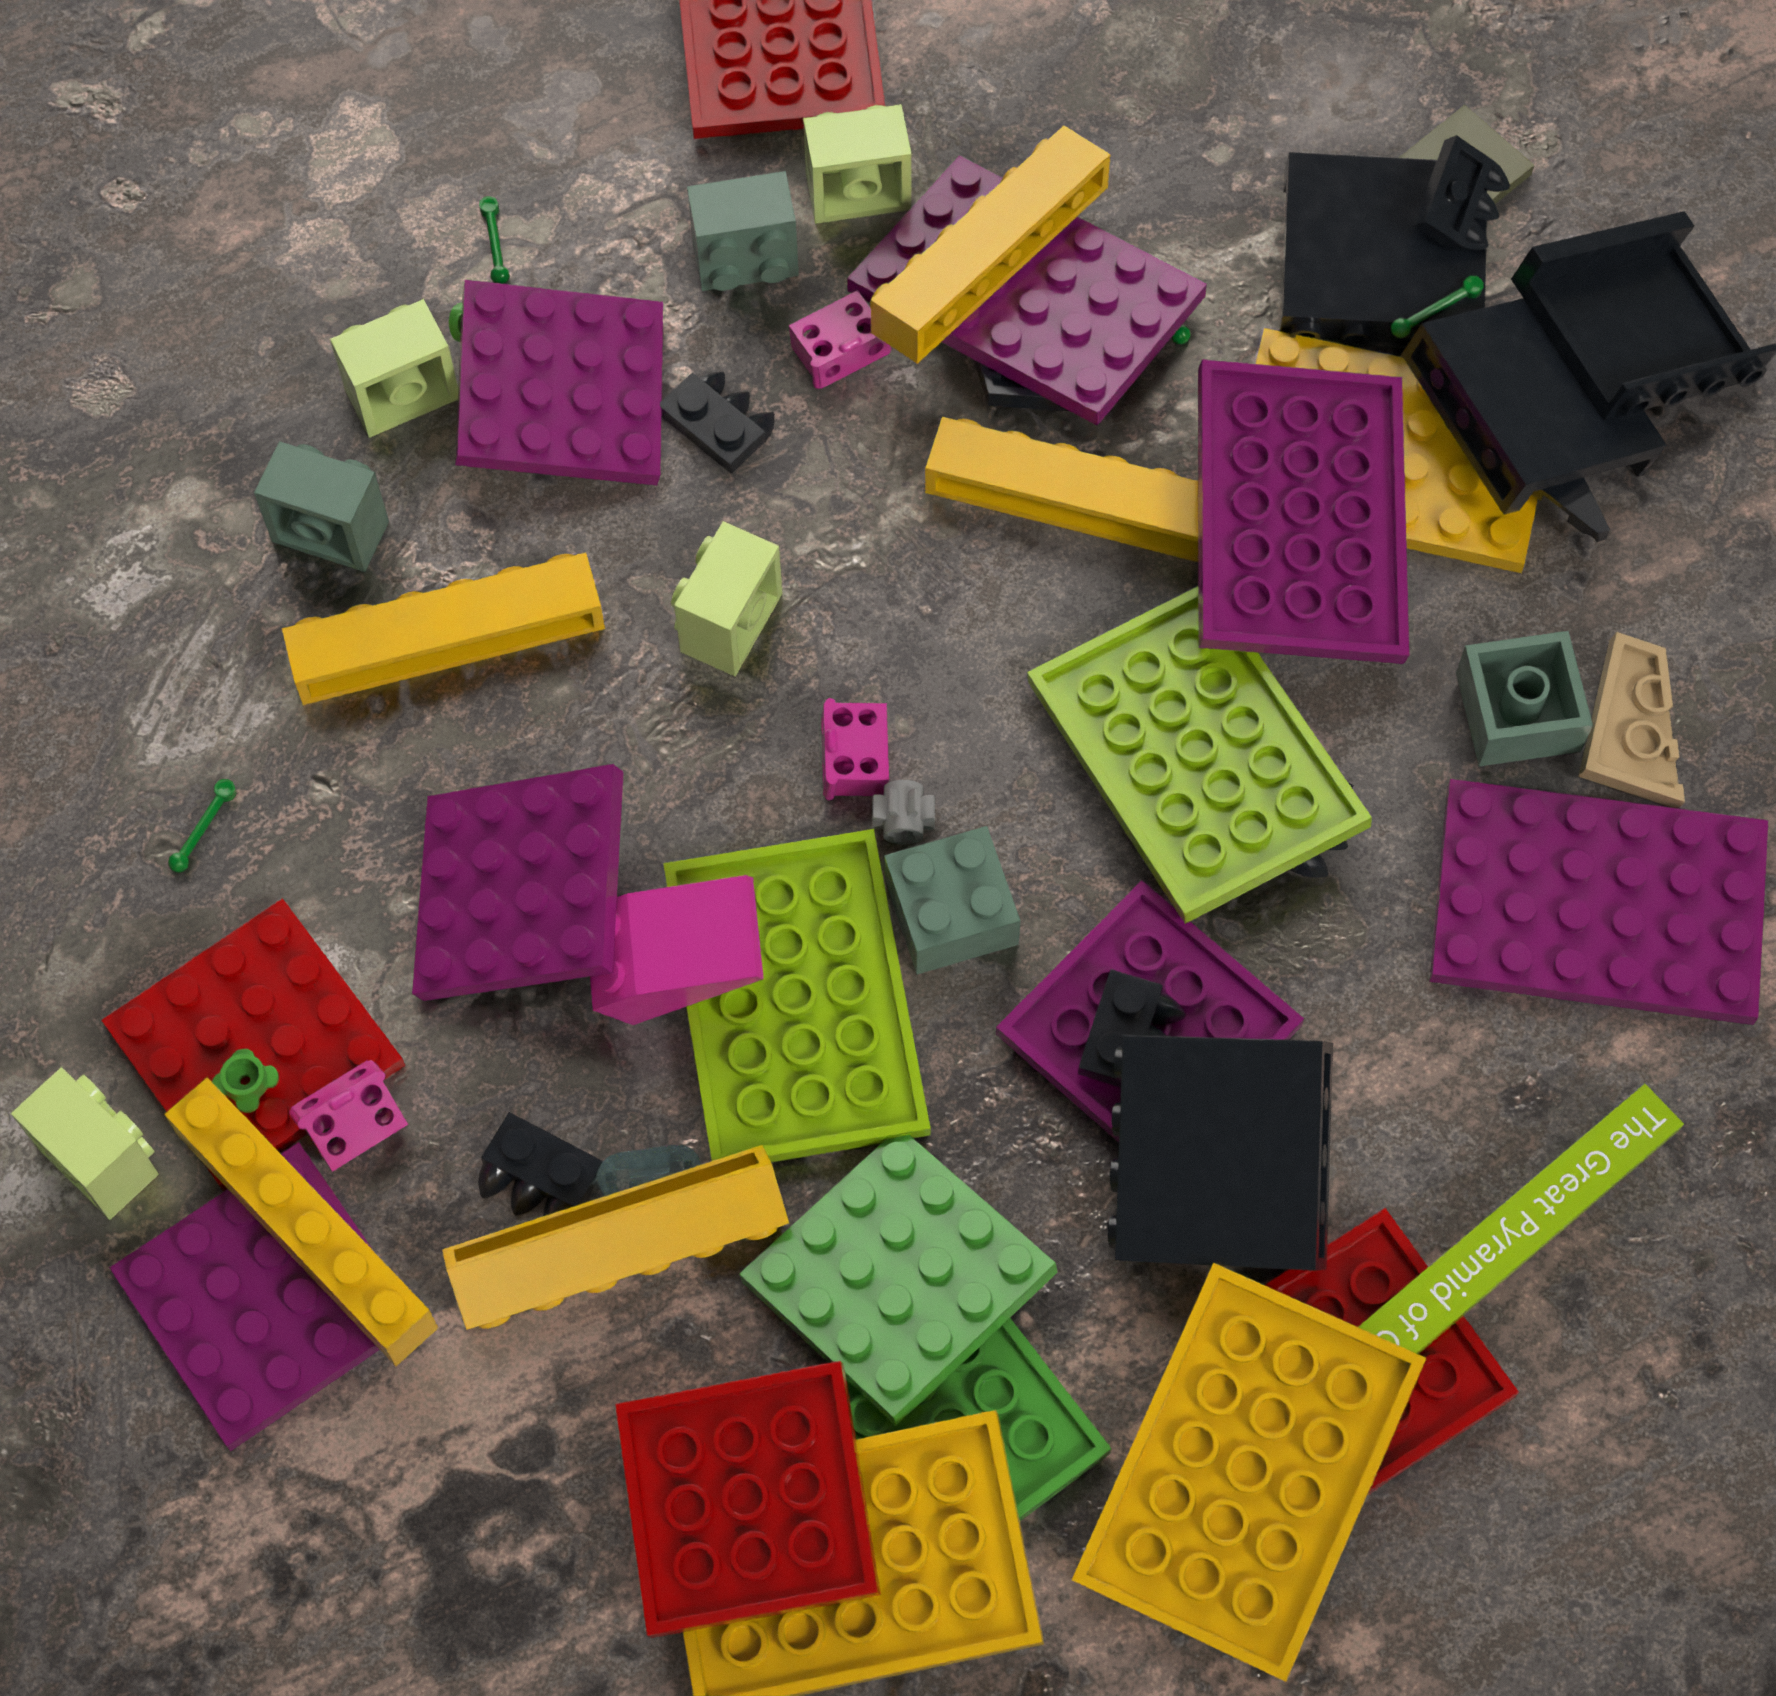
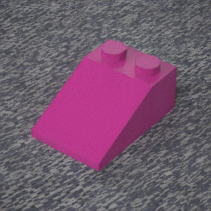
(680, 948)

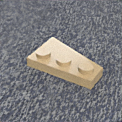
(1631, 726)

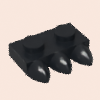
(1458, 196)
(716, 421)
(1125, 1008)
(539, 1166)

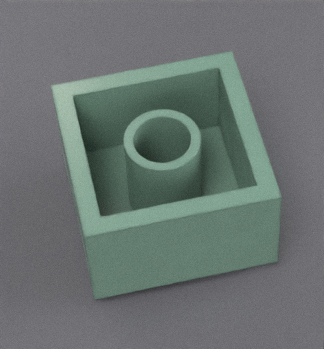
(743, 231)
(322, 505)
(1523, 698)
(952, 900)

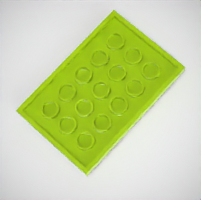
(1197, 756)
(826, 1040)

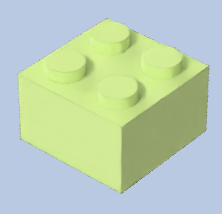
(858, 163)
(395, 367)
(727, 597)
(87, 1141)

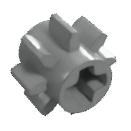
(903, 812)

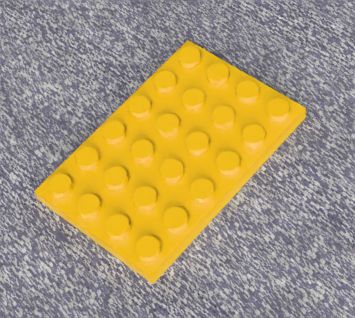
(1444, 497)
(1249, 1471)
(945, 1567)

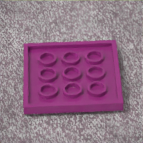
(560, 383)
(519, 883)
(1151, 943)
(242, 1313)

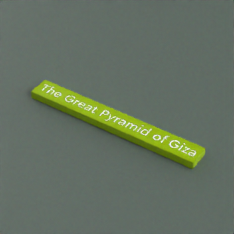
(1525, 1222)

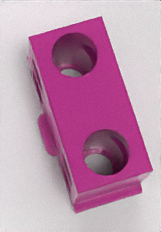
(837, 337)
(854, 749)
(348, 1113)

